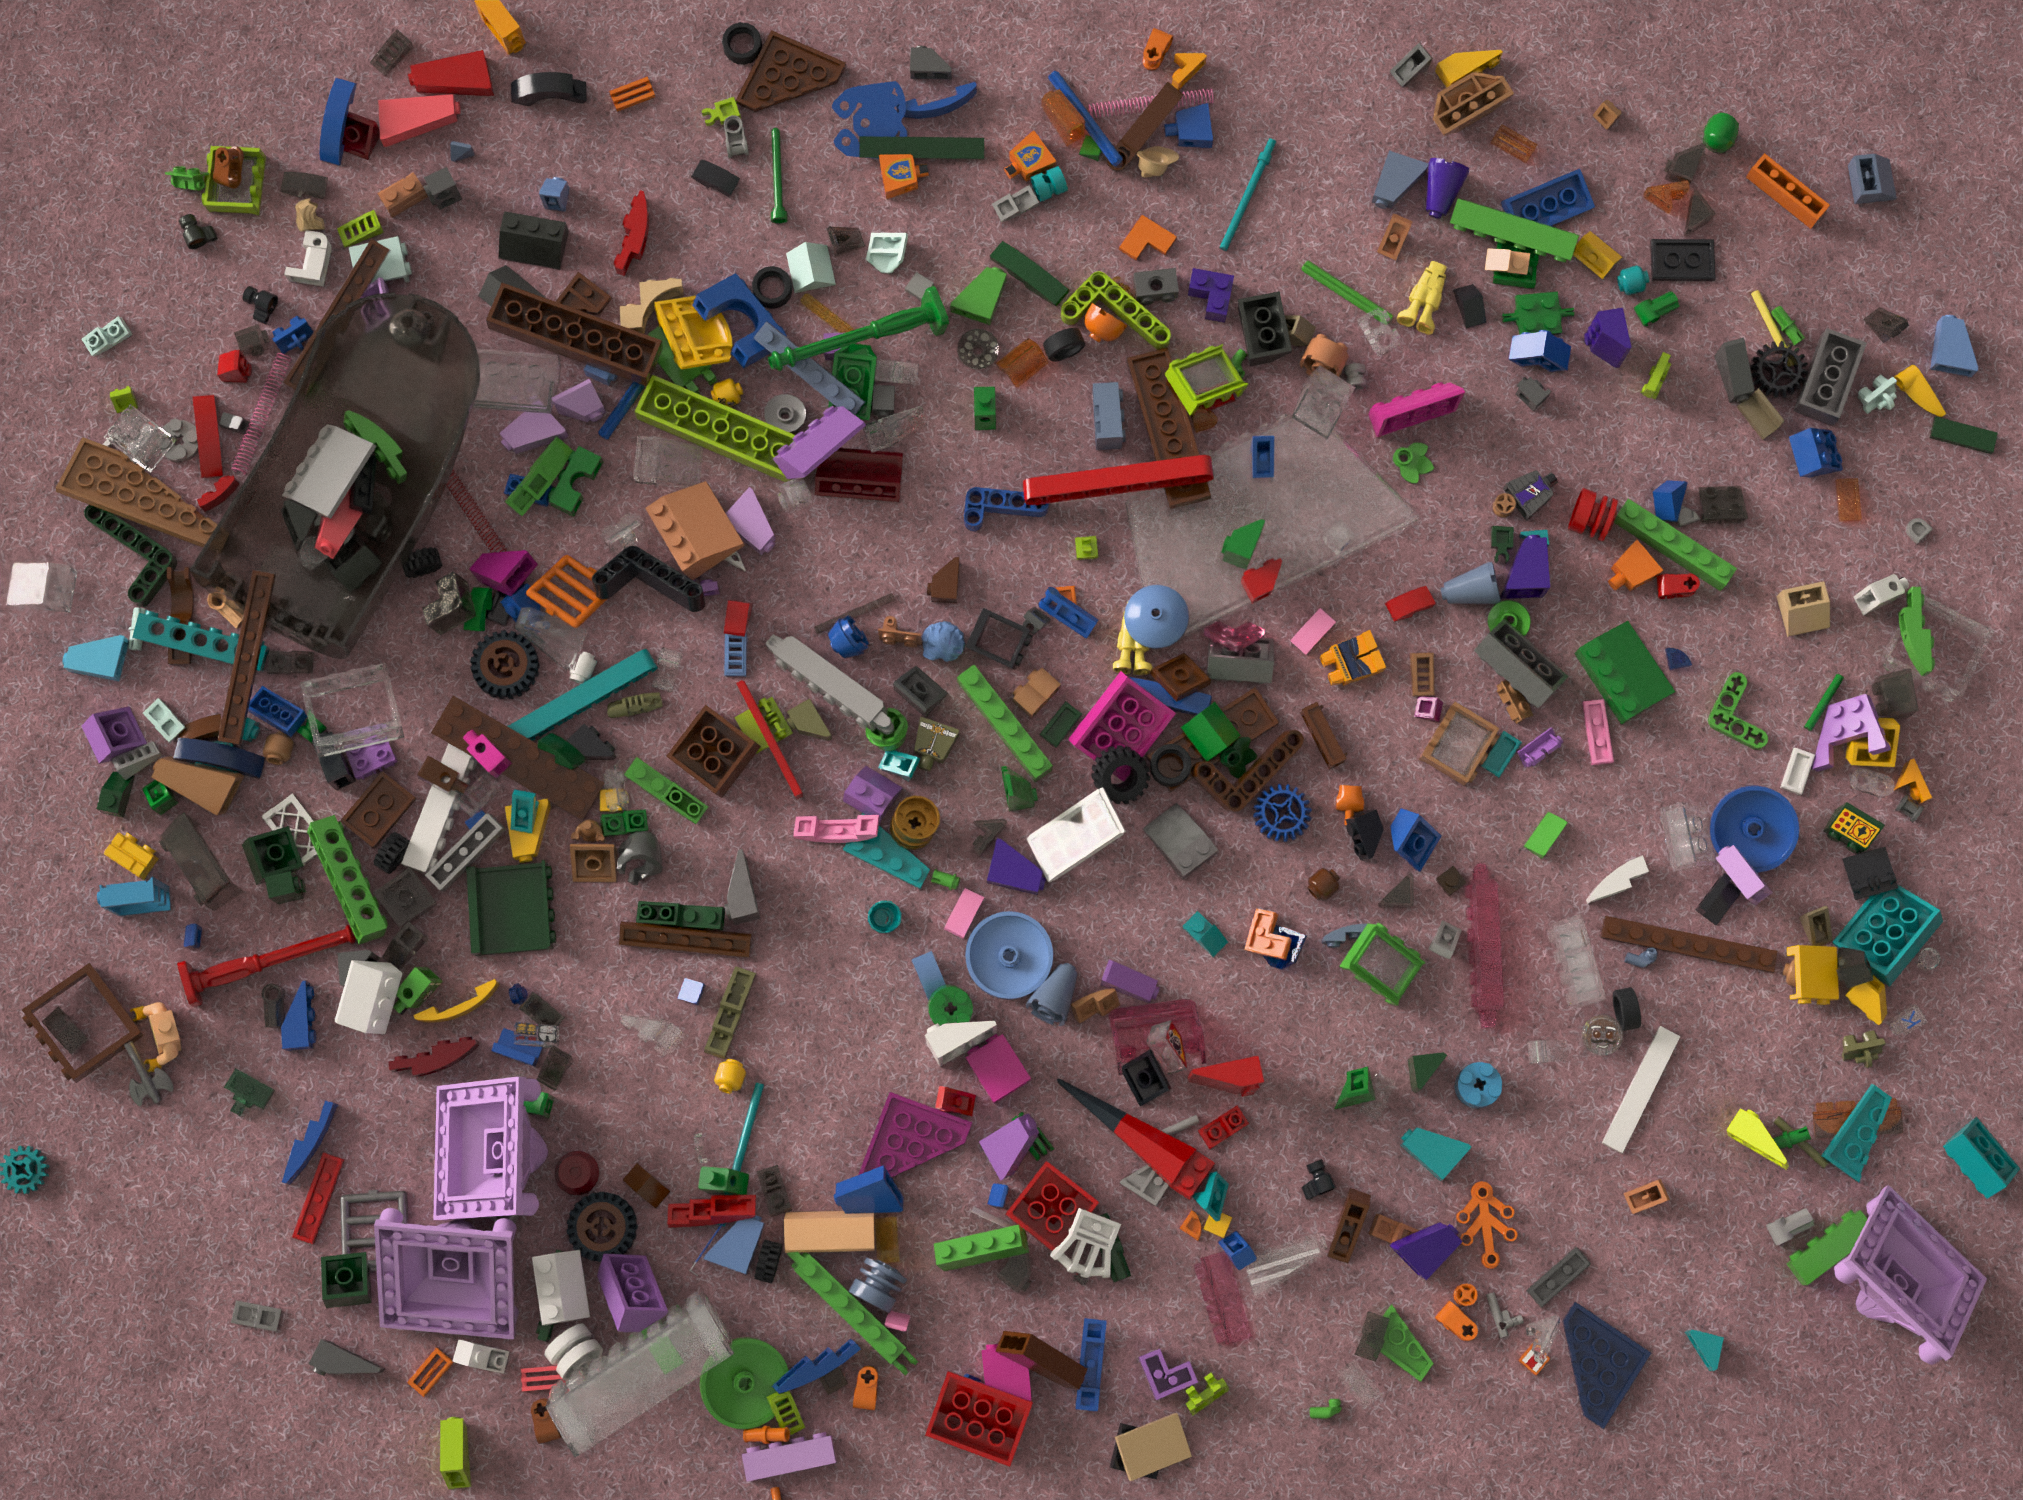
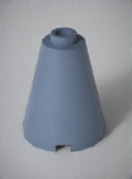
(1473, 587)
(1054, 996)

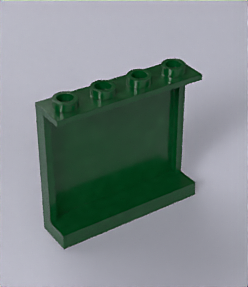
(510, 908)

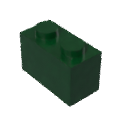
(285, 887)

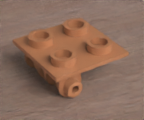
(891, 635)

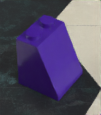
(1529, 570)

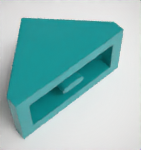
(1707, 1346)

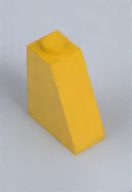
(525, 844)

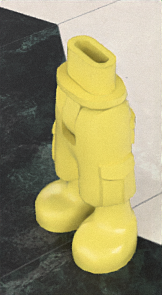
(1425, 294)
(1126, 645)

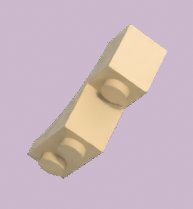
(651, 291)

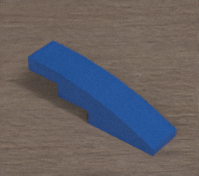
(1191, 704)
(304, 1150)
(808, 1371)

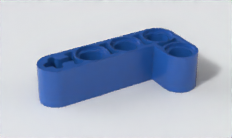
(1005, 507)

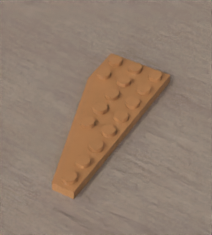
(121, 487)

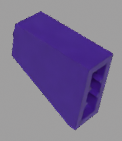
(1014, 871)
(1427, 1248)

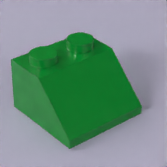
(1242, 543)

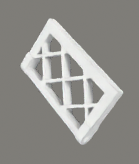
(301, 813)

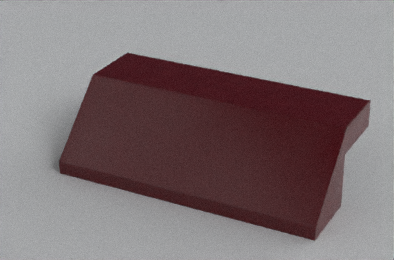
(860, 475)

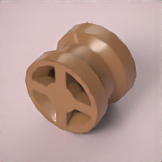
(1505, 500)

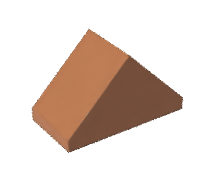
(1646, 1196)

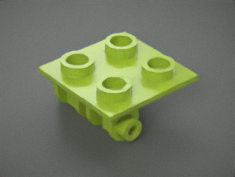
(773, 718)

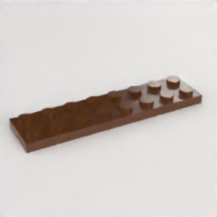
(1165, 421)
(530, 766)

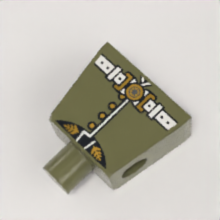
(934, 742)

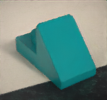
(899, 764)
(523, 811)
(1205, 934)
(1214, 1195)

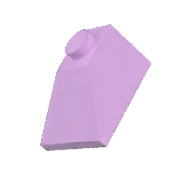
(580, 402)

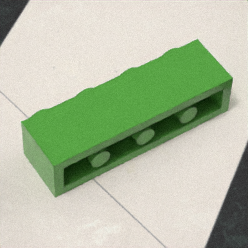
(981, 1248)
(1827, 1250)

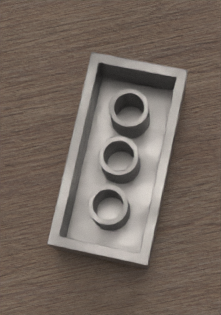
(1830, 376)
(1520, 663)

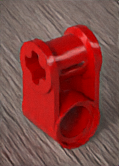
(1674, 585)

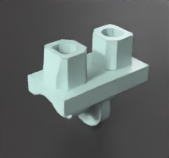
(1881, 397)

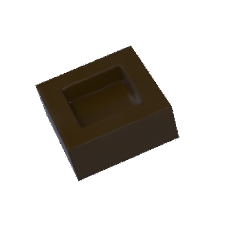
(1451, 881)
(833, 1380)

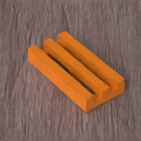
(628, 87)
(417, 1387)

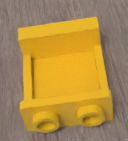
(1815, 974)

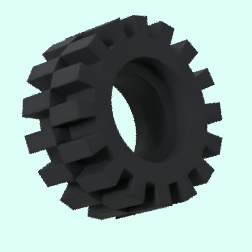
(422, 562)
(391, 853)
(768, 1261)

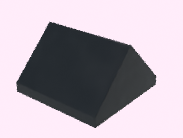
(1145, 1078)

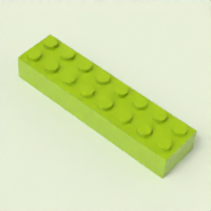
(713, 426)

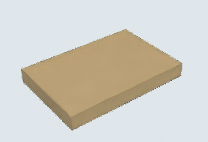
(1153, 1446)

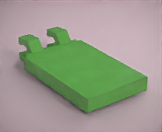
(679, 376)

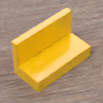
(1596, 254)

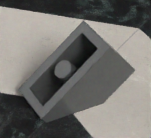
(928, 64)

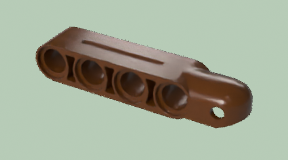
(1147, 124)

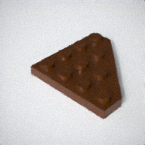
(787, 71)

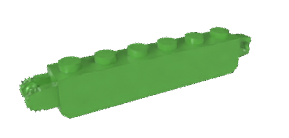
(850, 1309)

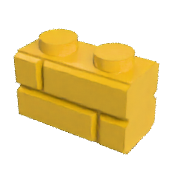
(130, 855)

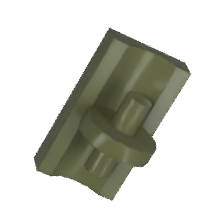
(1865, 1051)

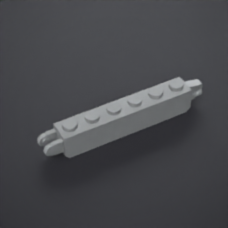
(831, 683)

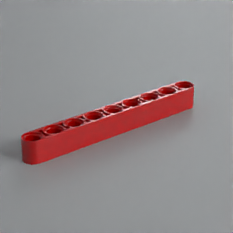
(1118, 480)

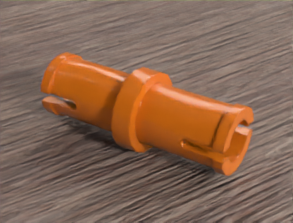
(766, 1434)

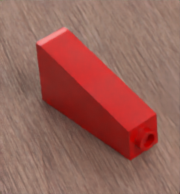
(453, 75)

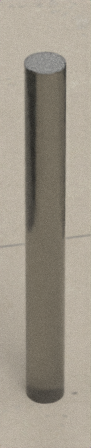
(856, 612)

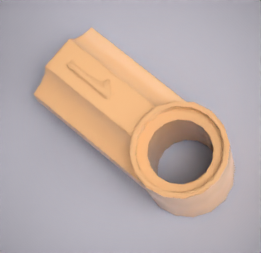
(229, 613)

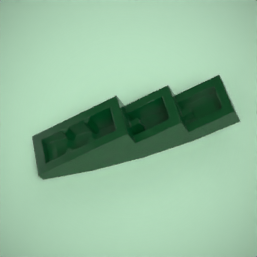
(1029, 273)

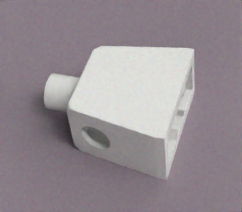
(1881, 593)

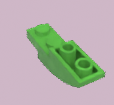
(386, 448)
(540, 477)
(1915, 639)
(666, 791)

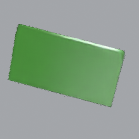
(1545, 834)

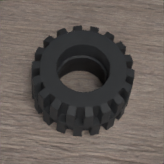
(1133, 785)

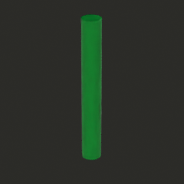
(1824, 702)

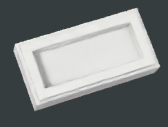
(1797, 771)

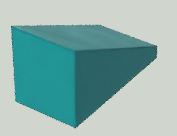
(1543, 533)

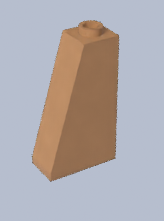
(200, 783)

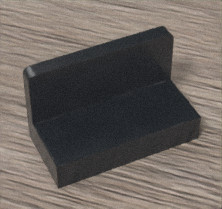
(1718, 899)

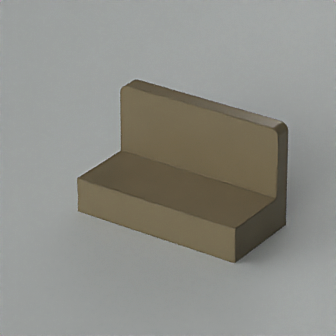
(1761, 414)

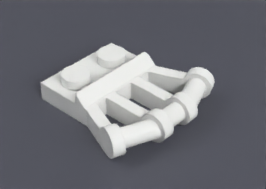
(1093, 1230)

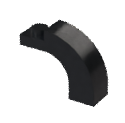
(547, 85)

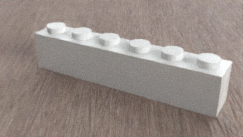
(437, 815)

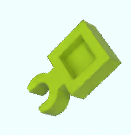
(723, 110)

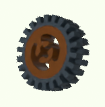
(488, 653)
(579, 1225)

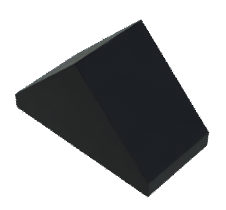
(1470, 305)

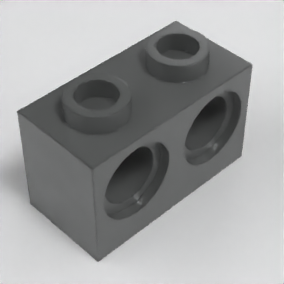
(442, 189)

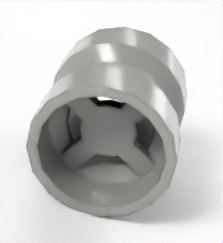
(1355, 375)

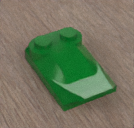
(856, 369)

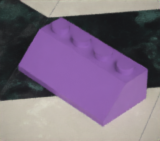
(818, 442)
(631, 1291)

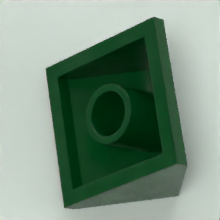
(1422, 1068)

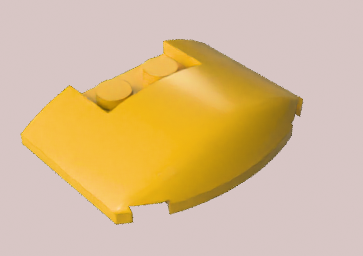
(690, 336)

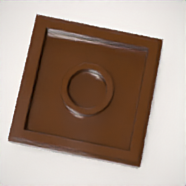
(1180, 676)

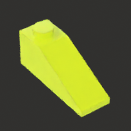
(1752, 1133)

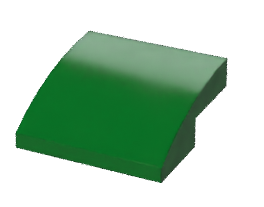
(1518, 280)

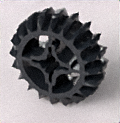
(1786, 373)

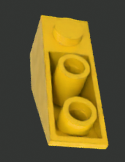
(1462, 64)

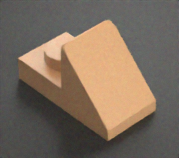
(1507, 261)

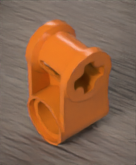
(1157, 46)
(1454, 1319)
(866, 1393)

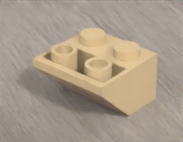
(1805, 608)

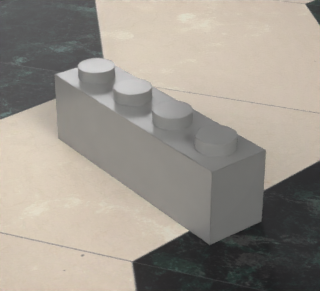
(465, 852)

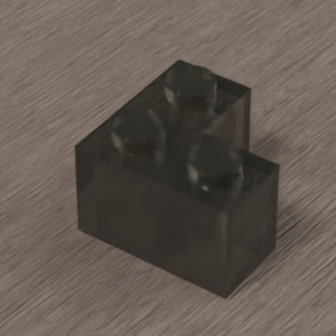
(452, 607)

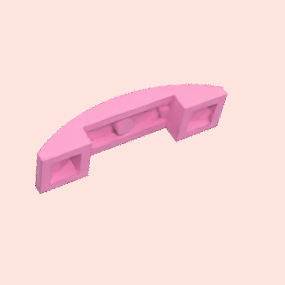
(836, 831)

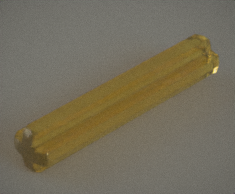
(825, 314)

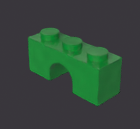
(581, 464)

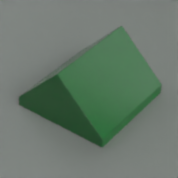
(1210, 731)

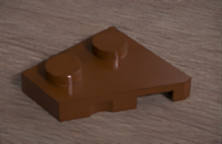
(584, 295)

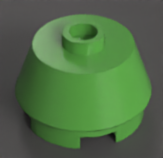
(894, 740)

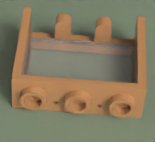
(1460, 744)

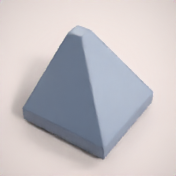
(460, 151)

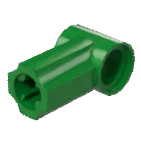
(1654, 309)

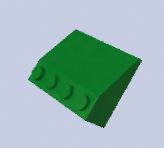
(1624, 672)

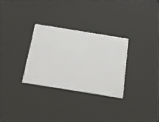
(990, 1217)

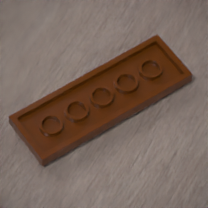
(1247, 714)

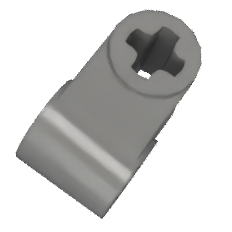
(735, 140)

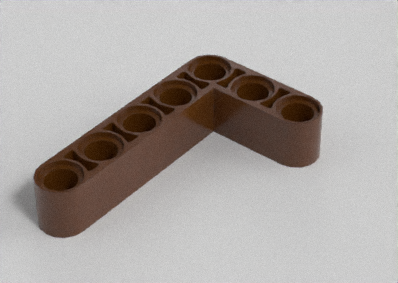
(1252, 773)

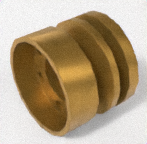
(921, 813)

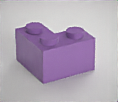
(1165, 1380)

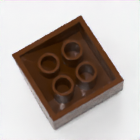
(713, 751)

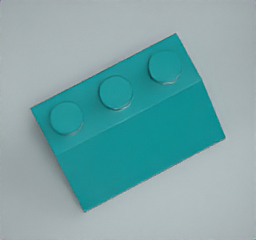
(1981, 1158)

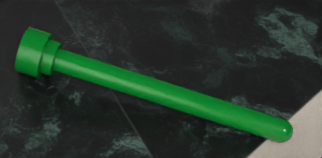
(778, 214)

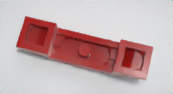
(207, 436)

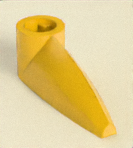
(1918, 389)

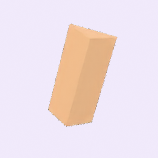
(829, 1231)

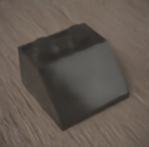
(1895, 695)

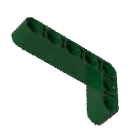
(138, 546)

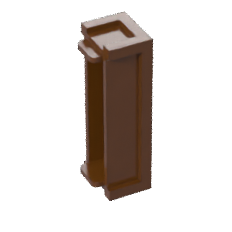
(1323, 735)

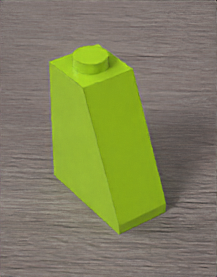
(454, 1453)

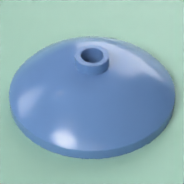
(1160, 630)

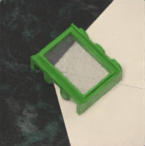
(1383, 962)

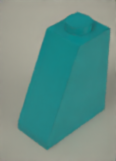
(1434, 1151)

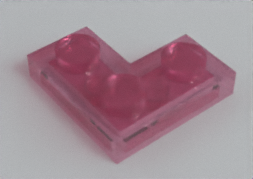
(1236, 638)

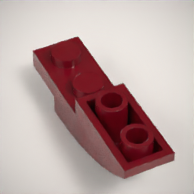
(443, 1056)

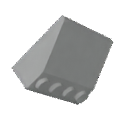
(328, 470)

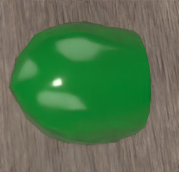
(1720, 133)

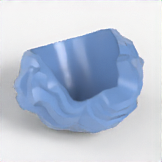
(942, 641)

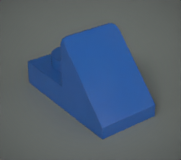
(1262, 456)

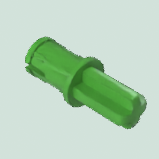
(1787, 325)

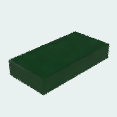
(1060, 724)

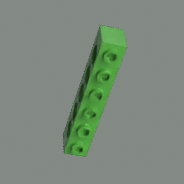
(363, 929)

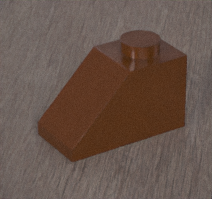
(945, 583)

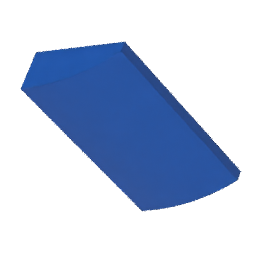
(1552, 200)

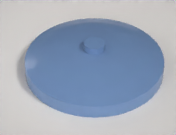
(1009, 955)

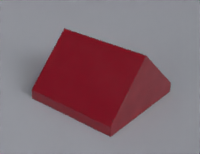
(360, 135)

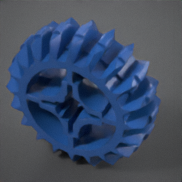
(1273, 807)

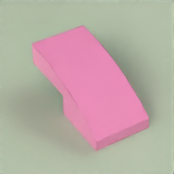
(1313, 631)
(964, 913)

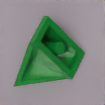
(1356, 1089)

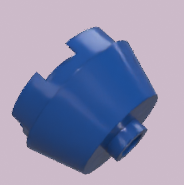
(847, 638)

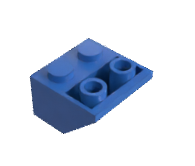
(1815, 452)

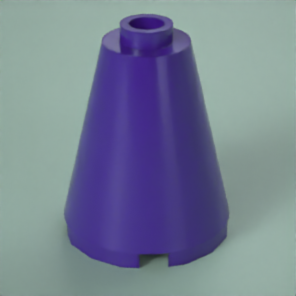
(1443, 185)

